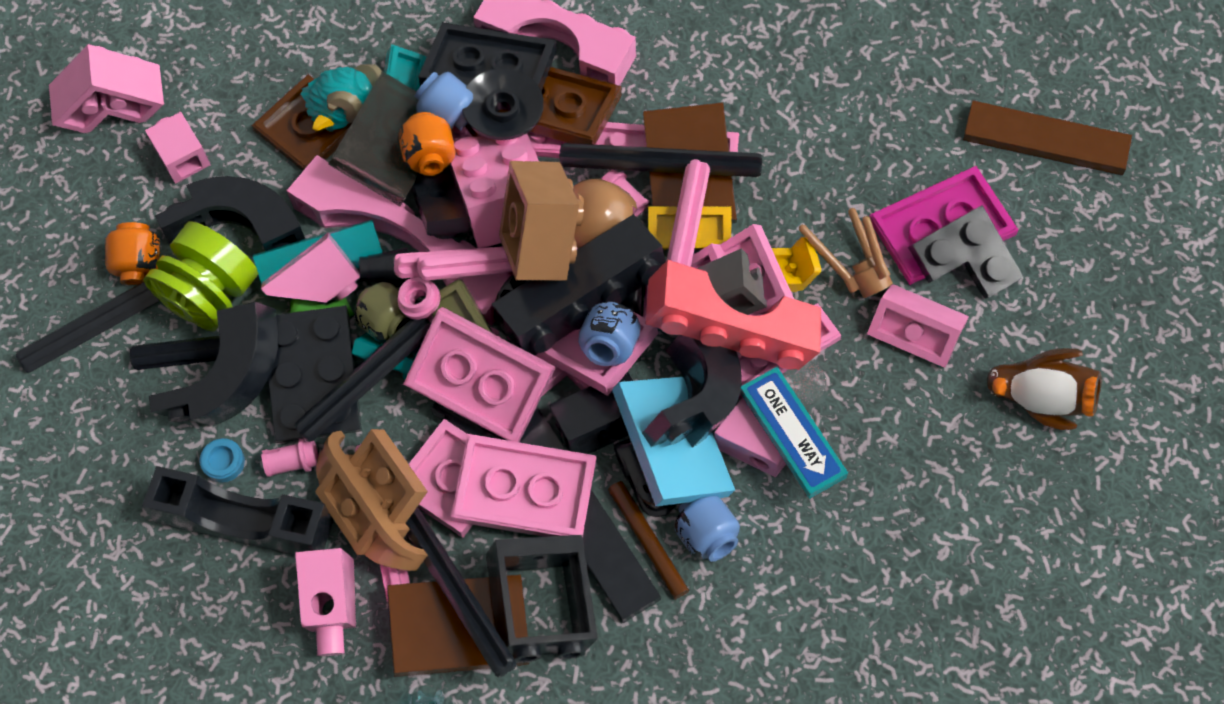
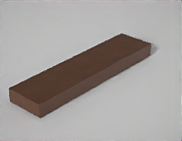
(1048, 137)

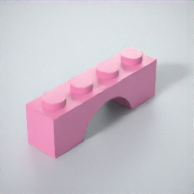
(602, 50)

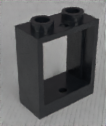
(543, 553)

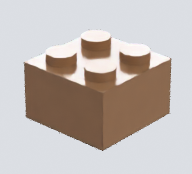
(539, 220)

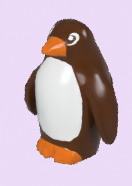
(1049, 387)

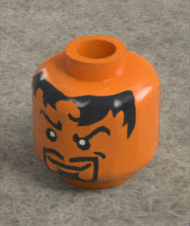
(426, 143)
(131, 252)

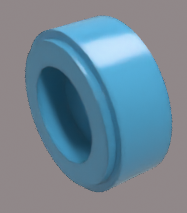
(222, 460)

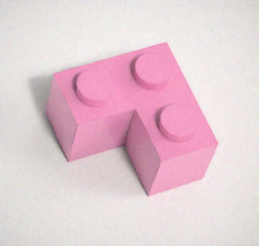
(104, 85)

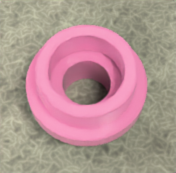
(413, 289)

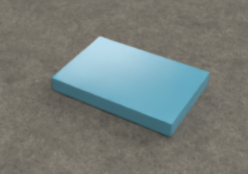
(677, 470)

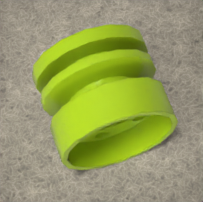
(201, 275)

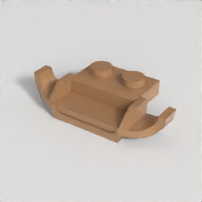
(372, 498)

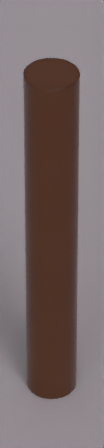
(648, 540)

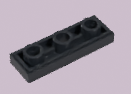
(440, 205)

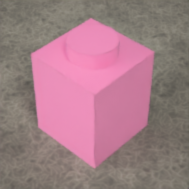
(177, 147)

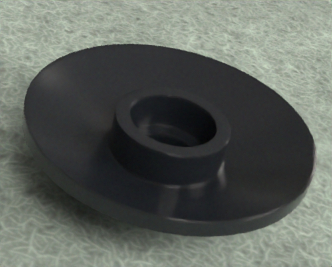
(508, 91)

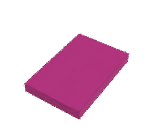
(931, 210)

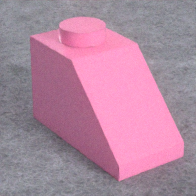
(315, 274)

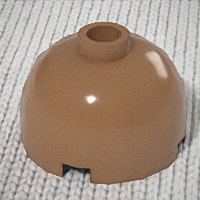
(602, 208)

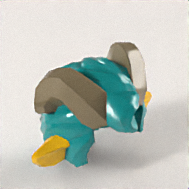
(338, 95)

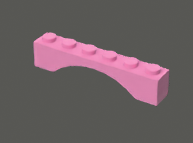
(341, 202)

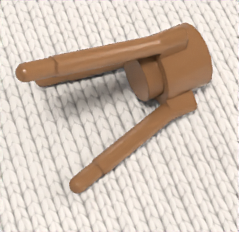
(870, 273)

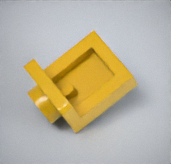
(798, 264)

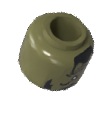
(379, 311)

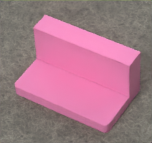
(917, 325)

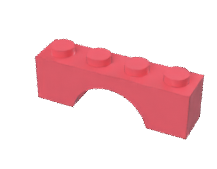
(687, 305)

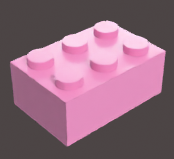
(481, 180)

